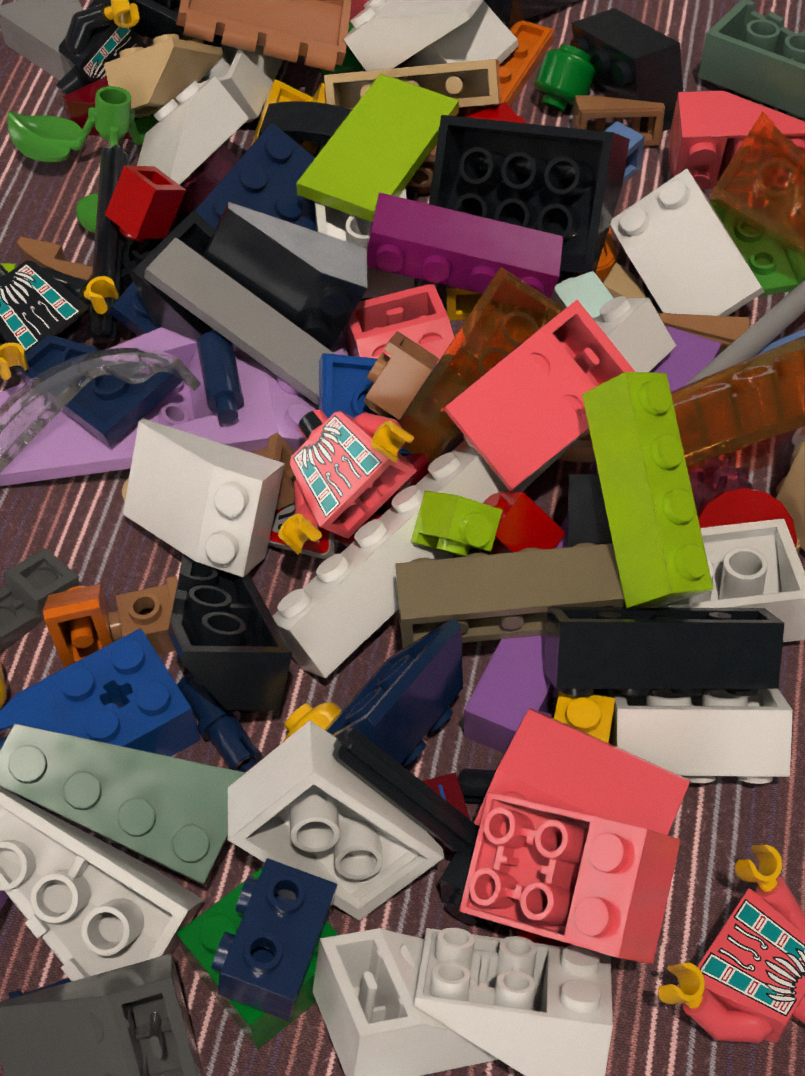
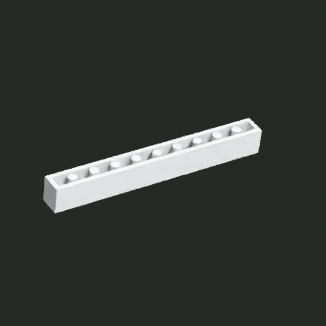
(359, 586)

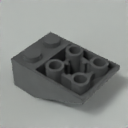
(102, 1026)

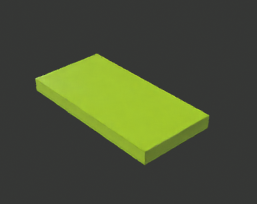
(376, 147)

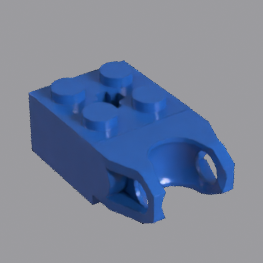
(111, 698)

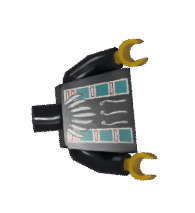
(95, 39)
(43, 303)

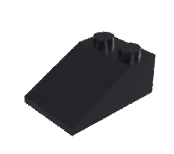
(292, 269)

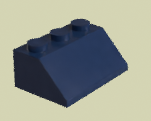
(408, 695)

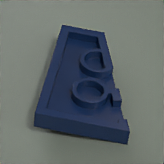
(105, 403)

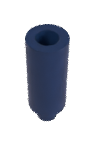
(220, 376)

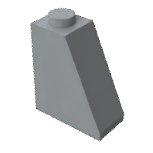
(37, 30)

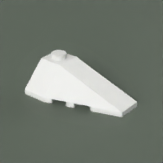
(85, 895)

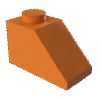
(78, 622)

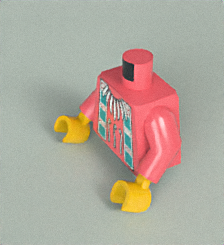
(343, 473)
(756, 965)

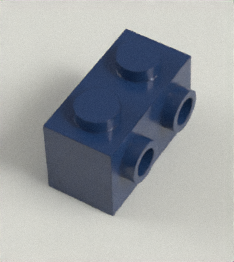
(275, 938)

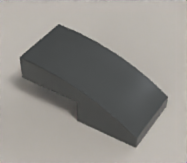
(27, 591)

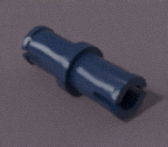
(220, 726)

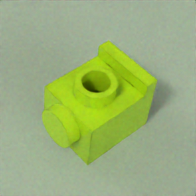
(455, 524)

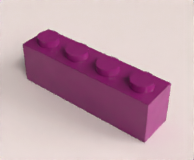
(458, 247)

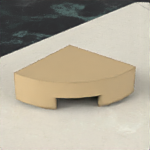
(623, 283)

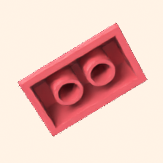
(585, 775)

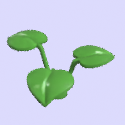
(53, 137)

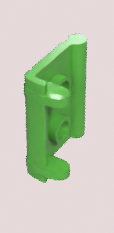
(771, 262)

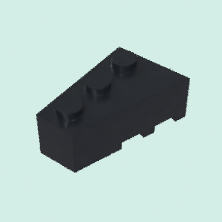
(631, 60)

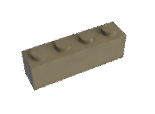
(505, 591)

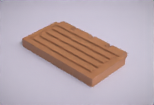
(281, 26)

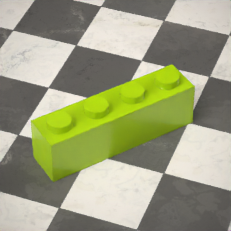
(647, 490)

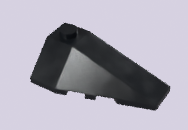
(229, 638)

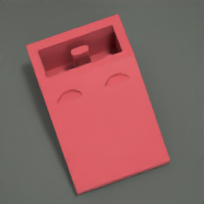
(712, 127)
(413, 312)
(534, 397)
(571, 877)

